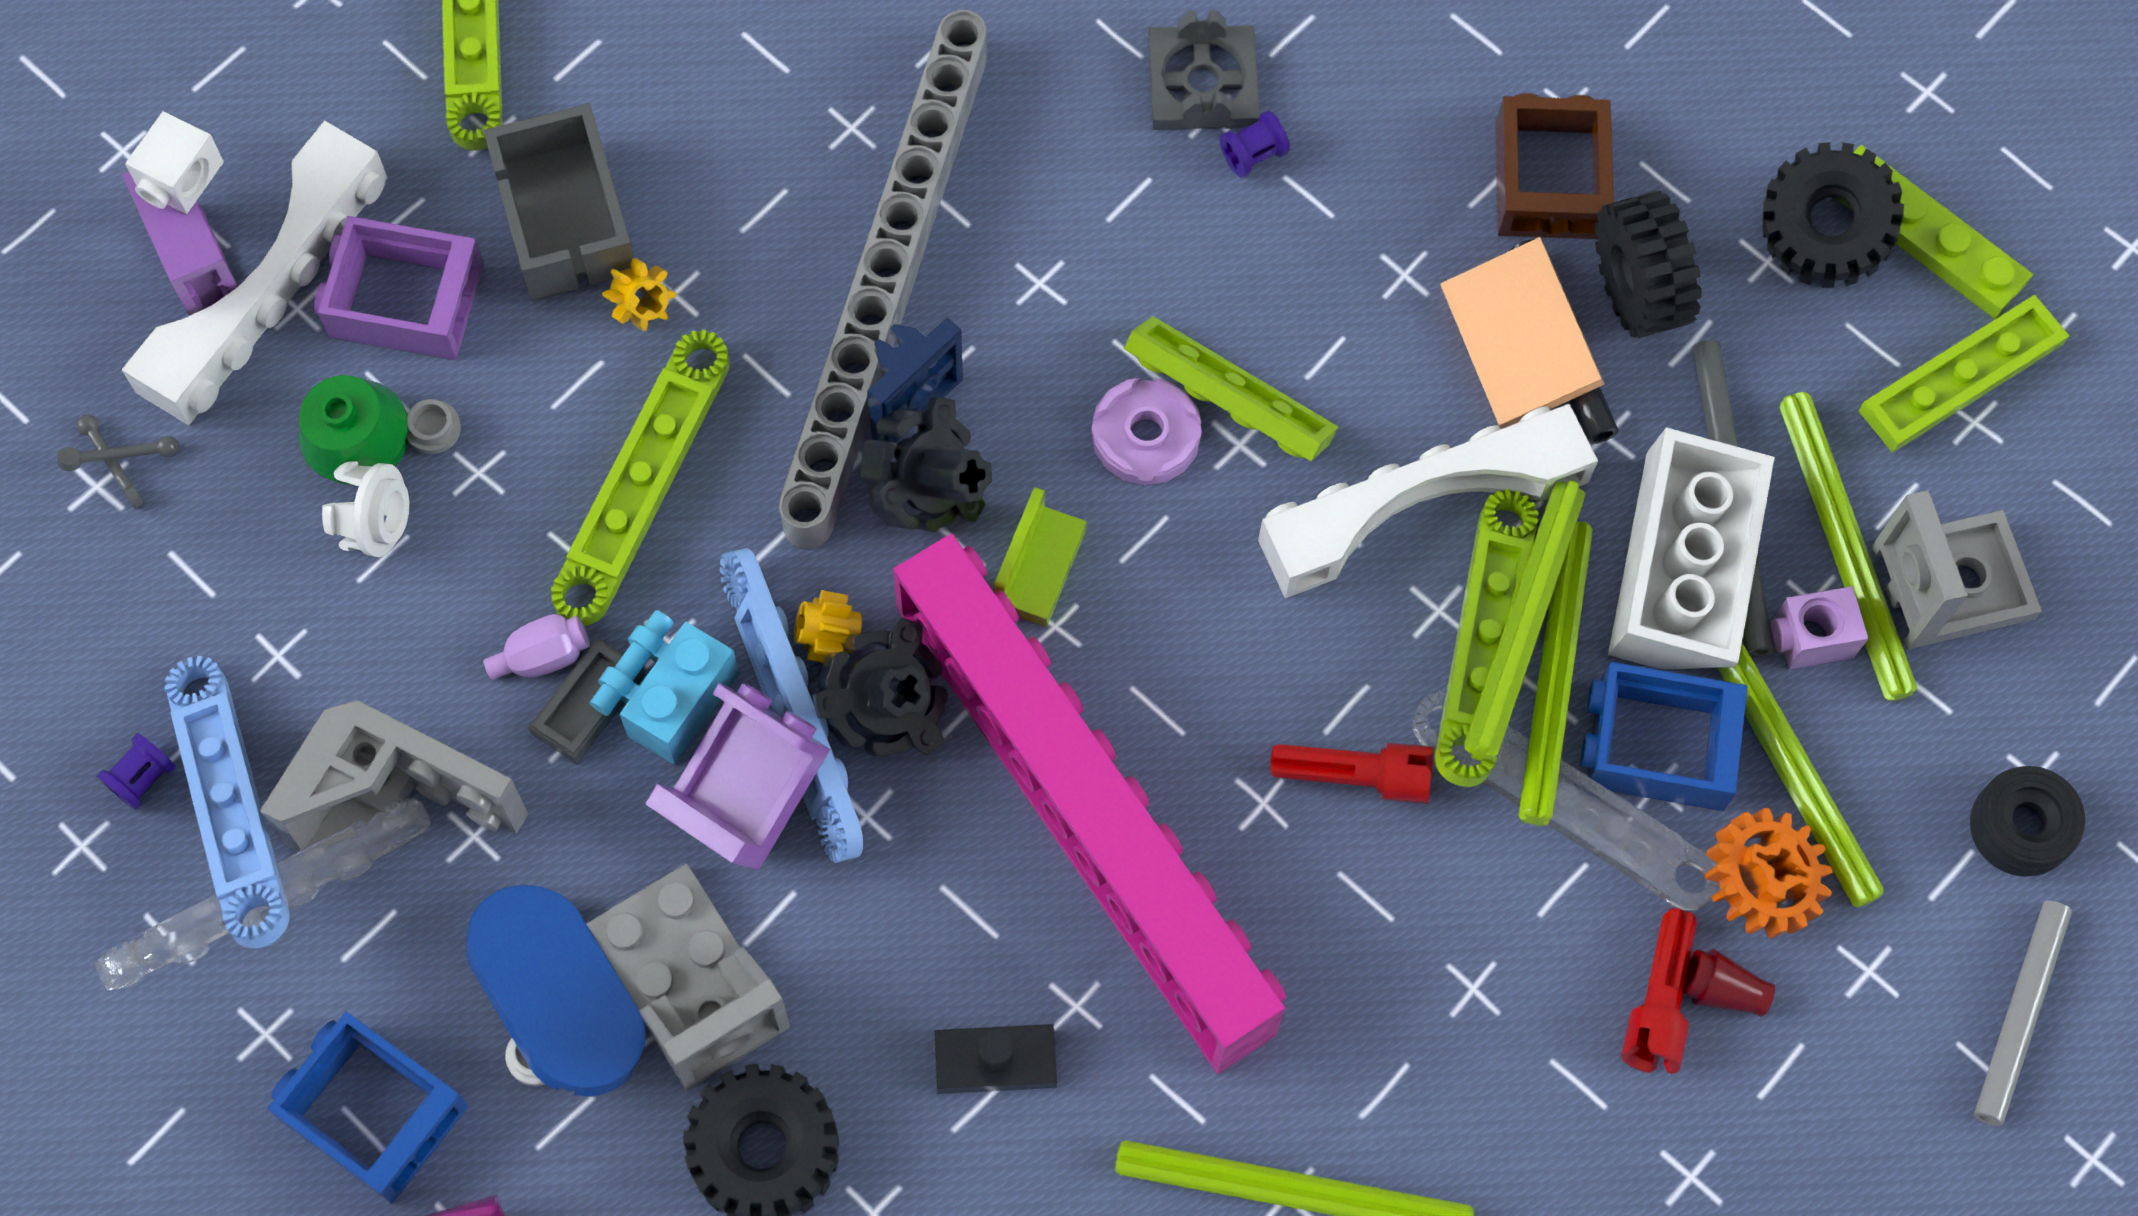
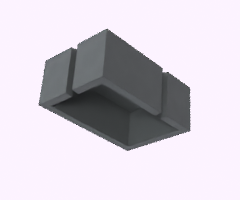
(564, 197)

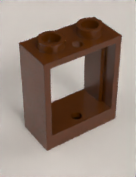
(1542, 212)

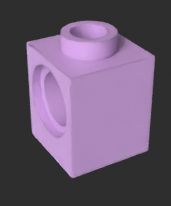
(1831, 609)

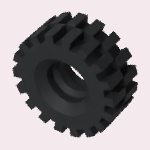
(1832, 175)
(1648, 264)
(751, 1100)

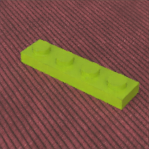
(1955, 250)
(1963, 373)
(1231, 388)

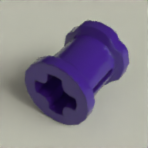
(1254, 144)
(136, 771)

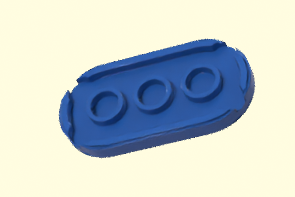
(555, 990)

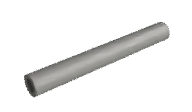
(2022, 1013)

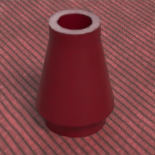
(1724, 984)

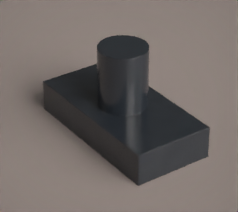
(995, 1059)

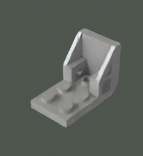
(349, 757)
(689, 977)

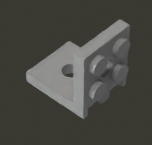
(1926, 579)

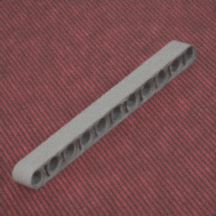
(884, 295)

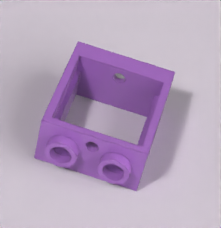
(186, 252)
(453, 302)

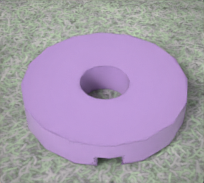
(1146, 460)

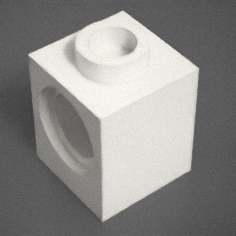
(173, 163)

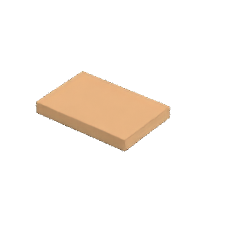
(1521, 333)

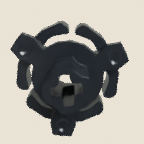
(930, 471)
(868, 698)

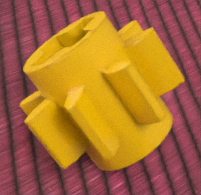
(649, 282)
(826, 625)

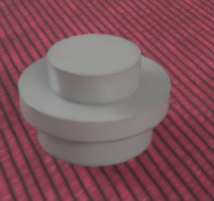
(433, 426)

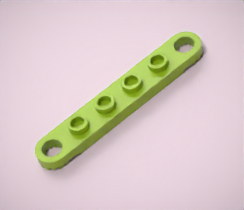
(471, 67)
(641, 477)
(1491, 586)

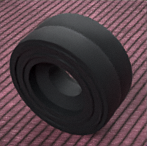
(2045, 794)

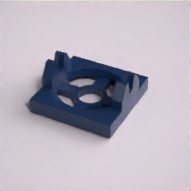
(908, 374)

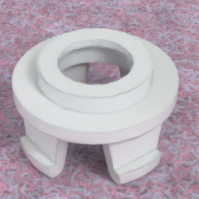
(362, 521)

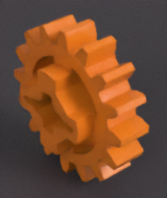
(1768, 873)

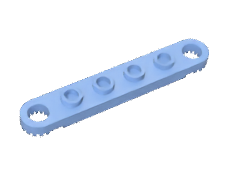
(786, 682)
(226, 803)

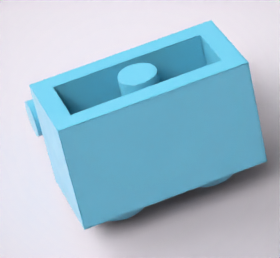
(677, 691)

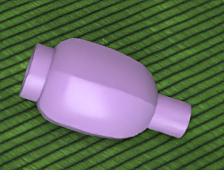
(540, 648)

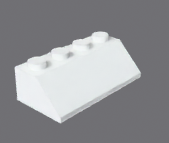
(1691, 554)

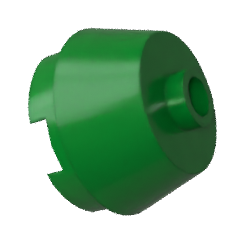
(351, 421)

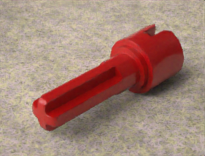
(1397, 772)
(1658, 1025)

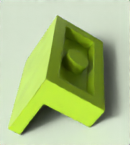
(1039, 559)

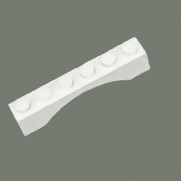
(192, 357)
(1314, 540)

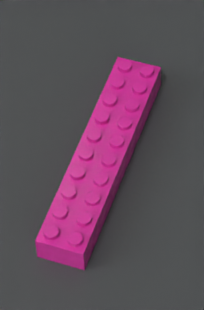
(1089, 805)

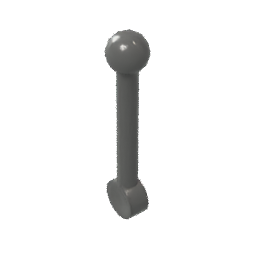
(88, 426)
(71, 458)

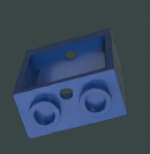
(1719, 698)
(412, 1144)

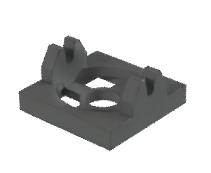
(1211, 107)

